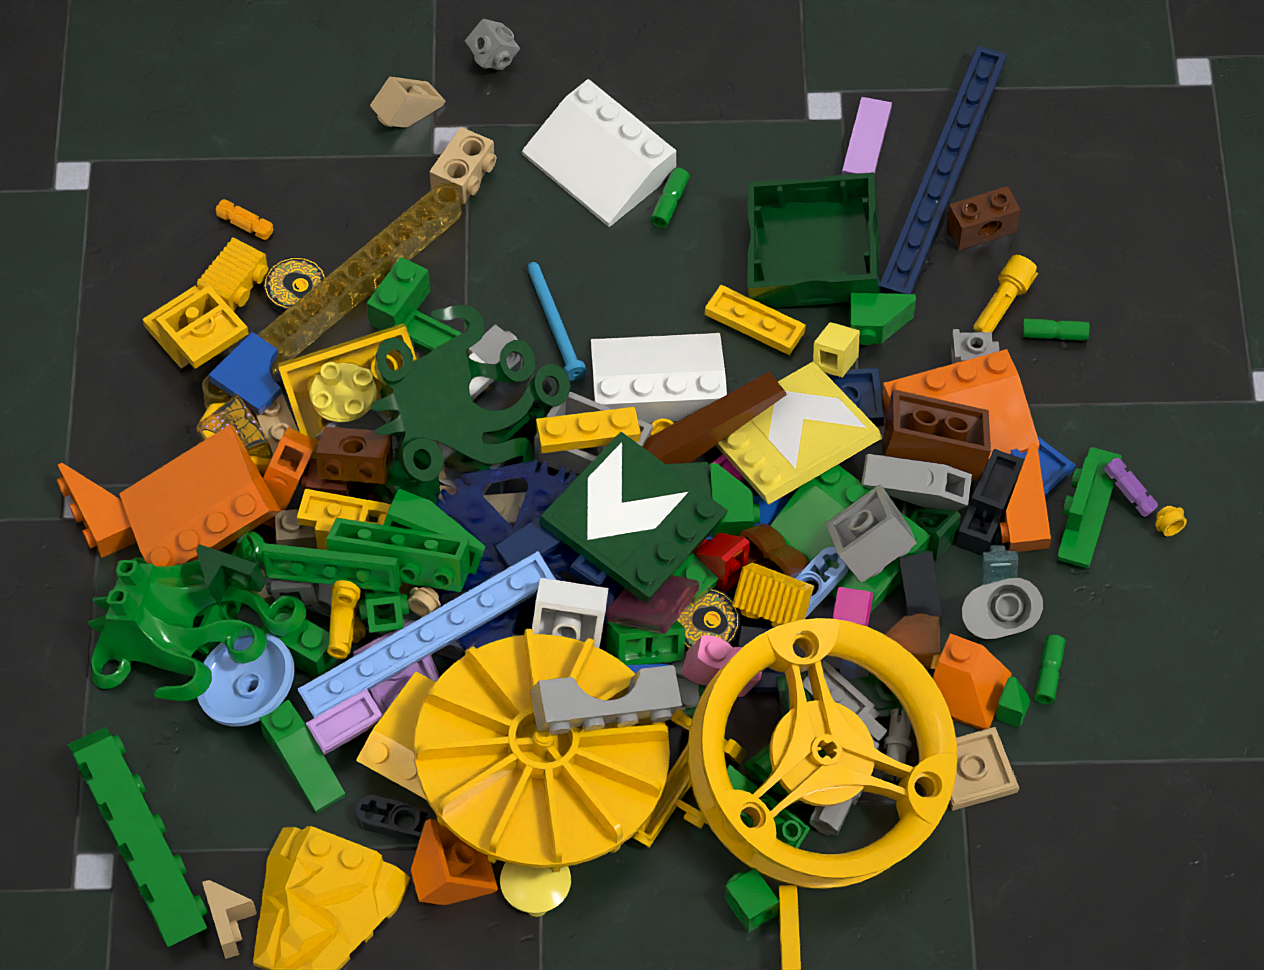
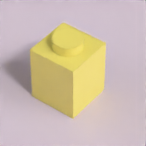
(836, 349)

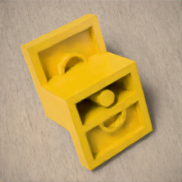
(195, 326)

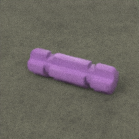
(1131, 487)

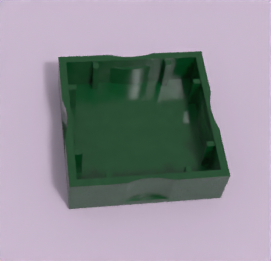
(813, 240)

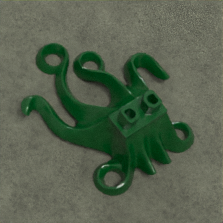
(433, 399)

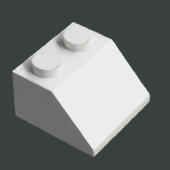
(570, 610)

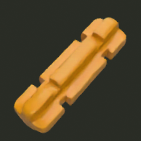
(244, 219)

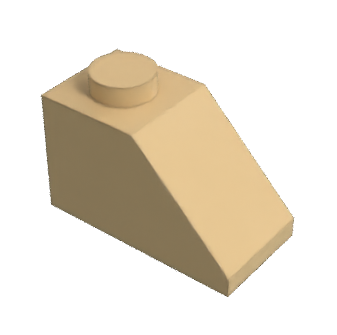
(405, 101)

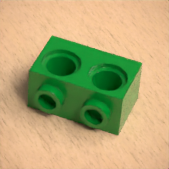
(642, 646)

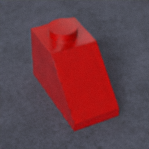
(725, 558)

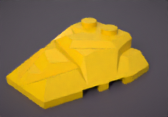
(322, 900)

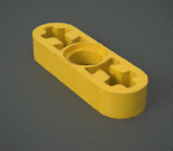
(789, 927)

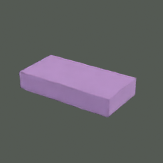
(344, 721)

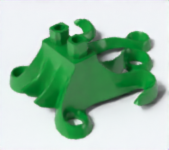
(153, 623)

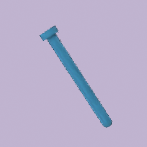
(574, 368)

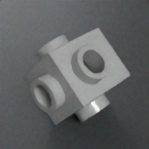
(492, 45)

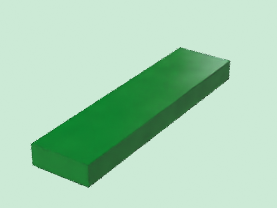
(331, 566)

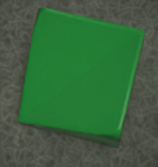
(1012, 703)

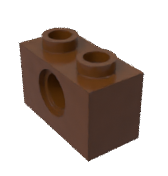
(983, 218)
(354, 455)

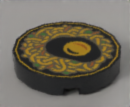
(290, 281)
(710, 616)

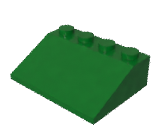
(805, 528)

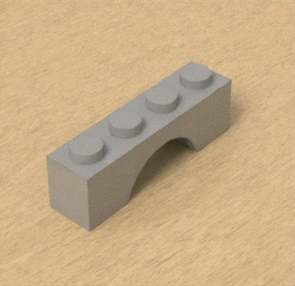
(563, 704)

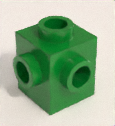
(384, 618)

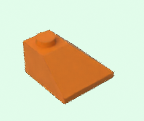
(970, 682)
(448, 868)

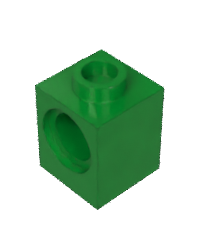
(751, 899)

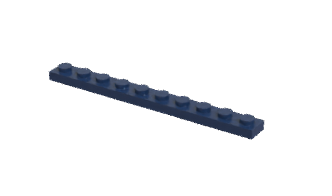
(943, 172)

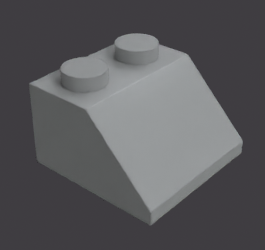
(870, 534)

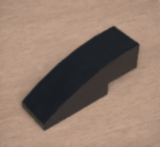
(989, 502)

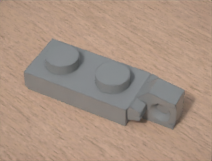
(848, 696)

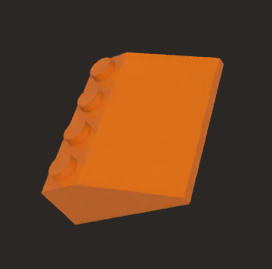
(983, 383)
(198, 499)

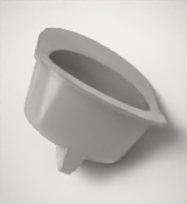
(1002, 608)

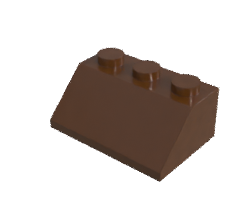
(937, 432)

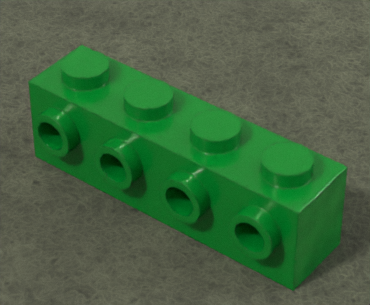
(422, 556)

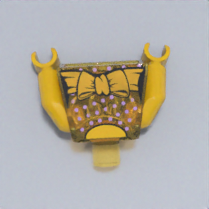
(251, 434)

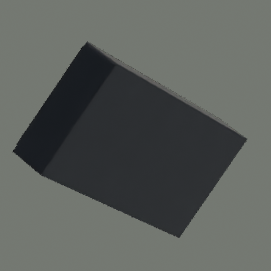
(919, 583)

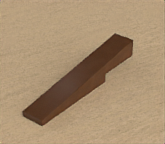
(713, 423)

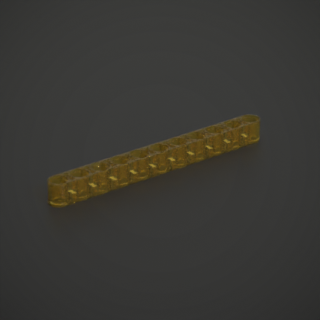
(416, 226)

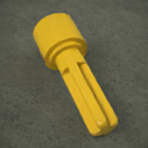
(1013, 281)

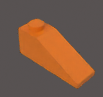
(1026, 515)

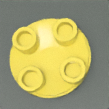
(343, 392)
(534, 888)

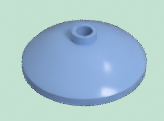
(231, 693)

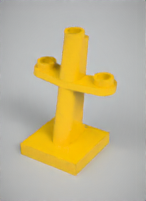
(344, 621)
(677, 785)

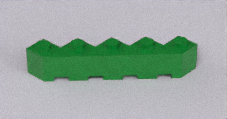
(138, 836)

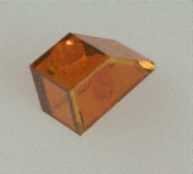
(920, 637)

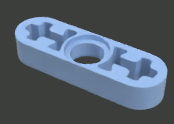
(832, 575)

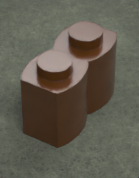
(770, 551)

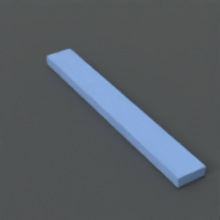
(426, 635)

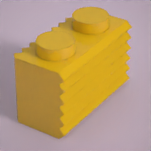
(235, 273)
(771, 595)

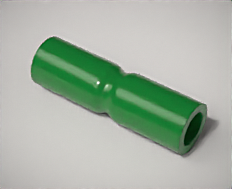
(668, 201)
(1051, 329)
(1049, 672)

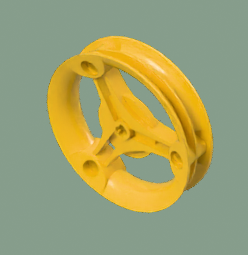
(848, 749)

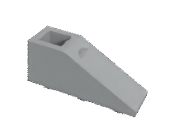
(918, 481)

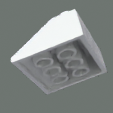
(600, 153)
(659, 374)

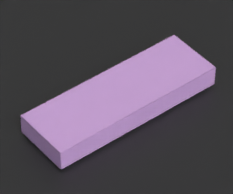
(867, 136)

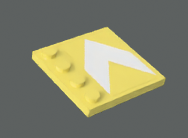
(799, 435)

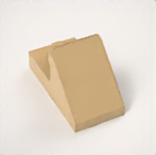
(226, 910)

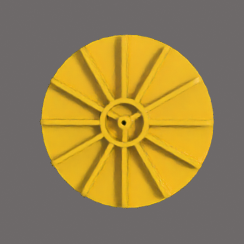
(528, 791)

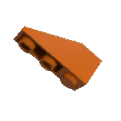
(287, 468)
(99, 510)

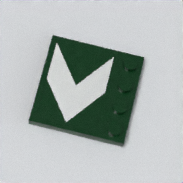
(633, 517)

